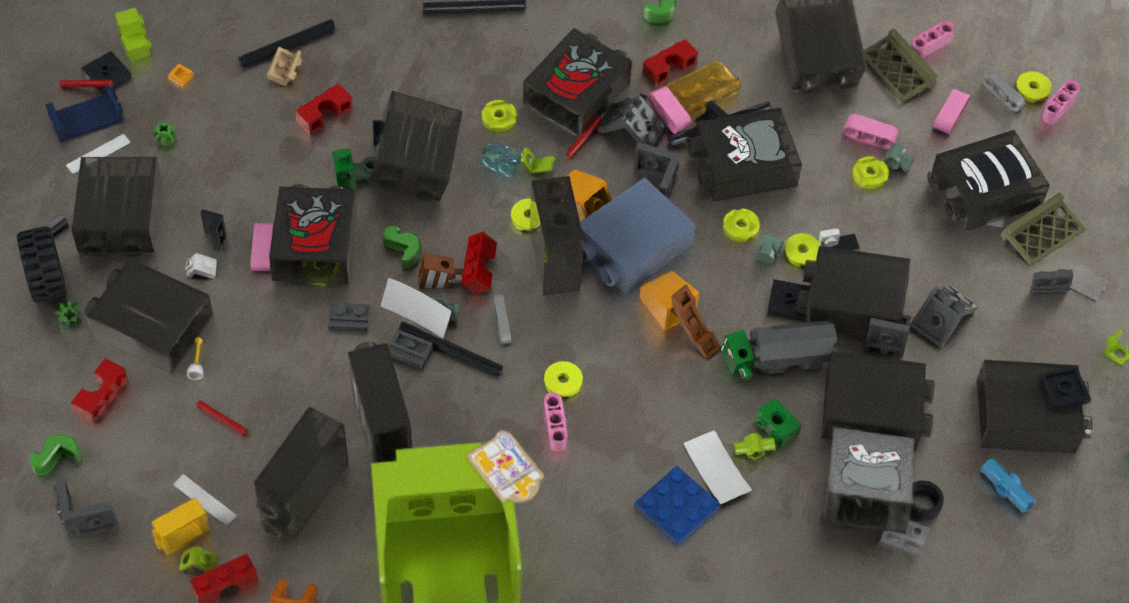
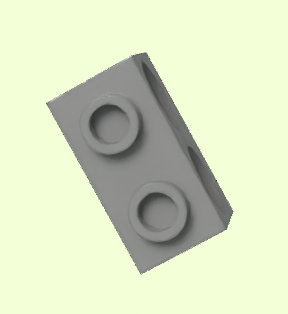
(911, 541)

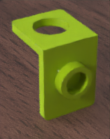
(537, 165)
(1113, 345)
(199, 558)

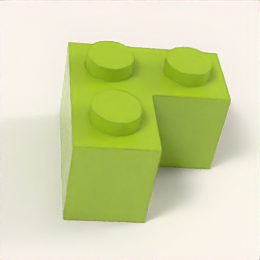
(133, 34)

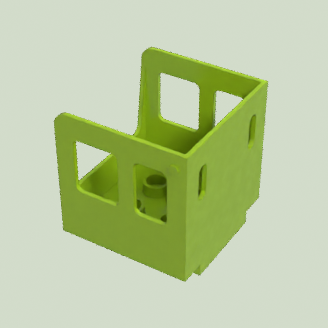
(443, 528)

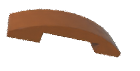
(692, 322)

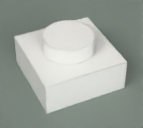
(829, 237)

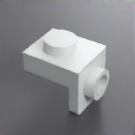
(201, 265)

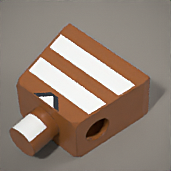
(437, 272)

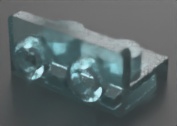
(500, 158)

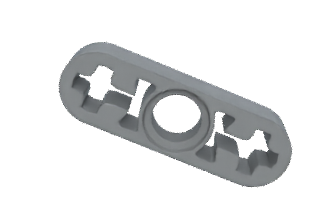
(1010, 97)
(501, 318)

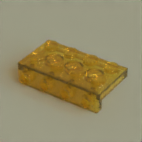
(705, 84)

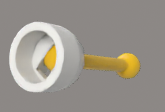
(195, 370)

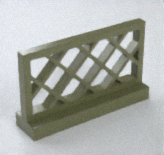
(912, 61)
(1037, 215)

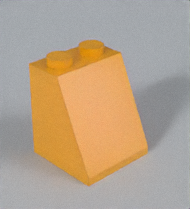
(589, 193)
(657, 297)

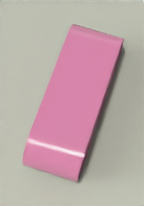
(933, 38)
(1060, 102)
(669, 110)
(951, 111)
(870, 131)
(261, 246)
(554, 430)

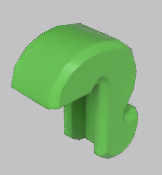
(659, 14)
(403, 242)
(52, 451)

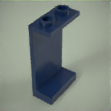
(85, 115)

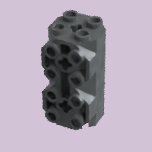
(792, 345)

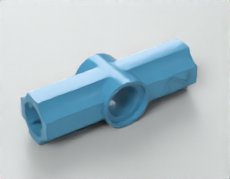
(1008, 485)

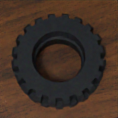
(41, 264)

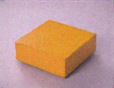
(180, 75)

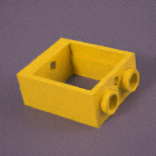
(180, 526)

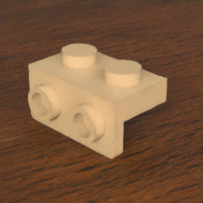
(283, 66)

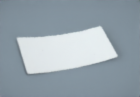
(416, 307)
(716, 467)

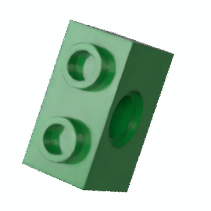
(776, 412)

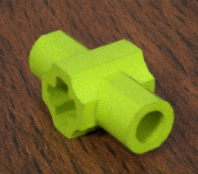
(754, 446)

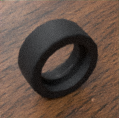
(933, 490)

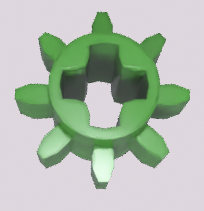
(164, 133)
(64, 309)

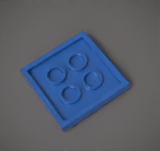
(677, 505)

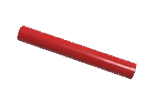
(85, 83)
(583, 137)
(222, 418)

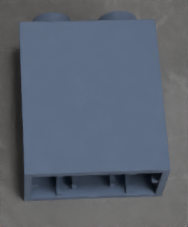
(635, 235)

